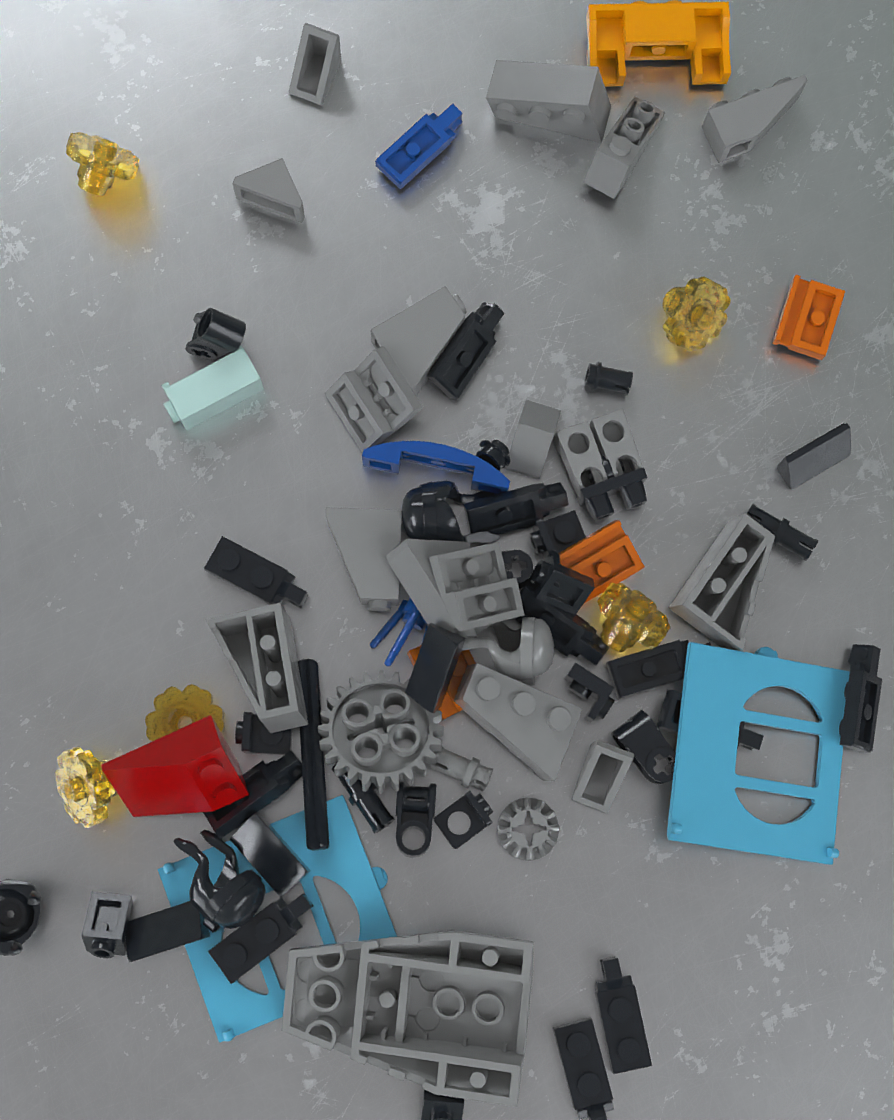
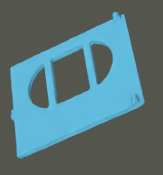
(704, 775)
(235, 1007)

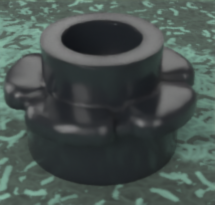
(494, 453)

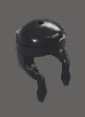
(431, 517)
(232, 897)
(25, 903)

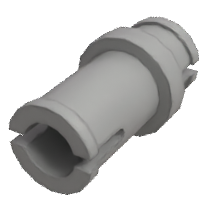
(463, 769)

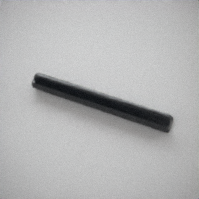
(313, 760)

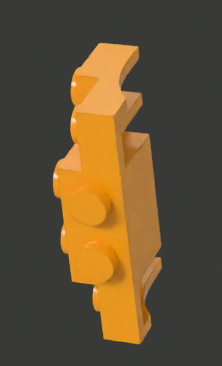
(660, 33)

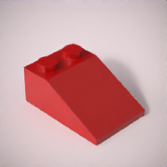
(178, 773)

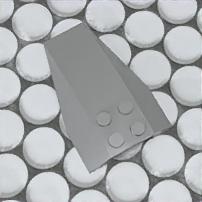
(421, 1007)

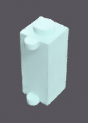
(212, 389)

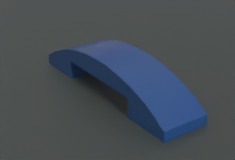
(390, 455)

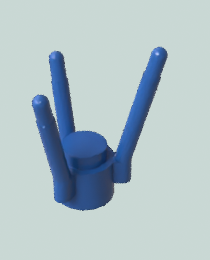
(412, 618)

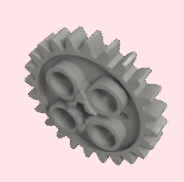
(390, 761)

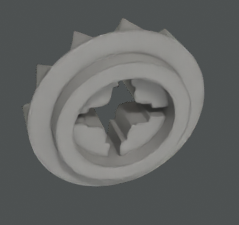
(515, 842)

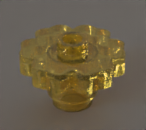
(100, 162)
(695, 313)
(630, 618)
(177, 705)
(83, 786)

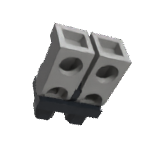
(602, 463)

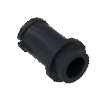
(608, 378)

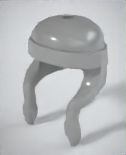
(520, 652)

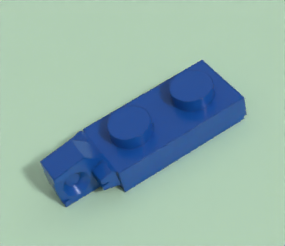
(419, 146)

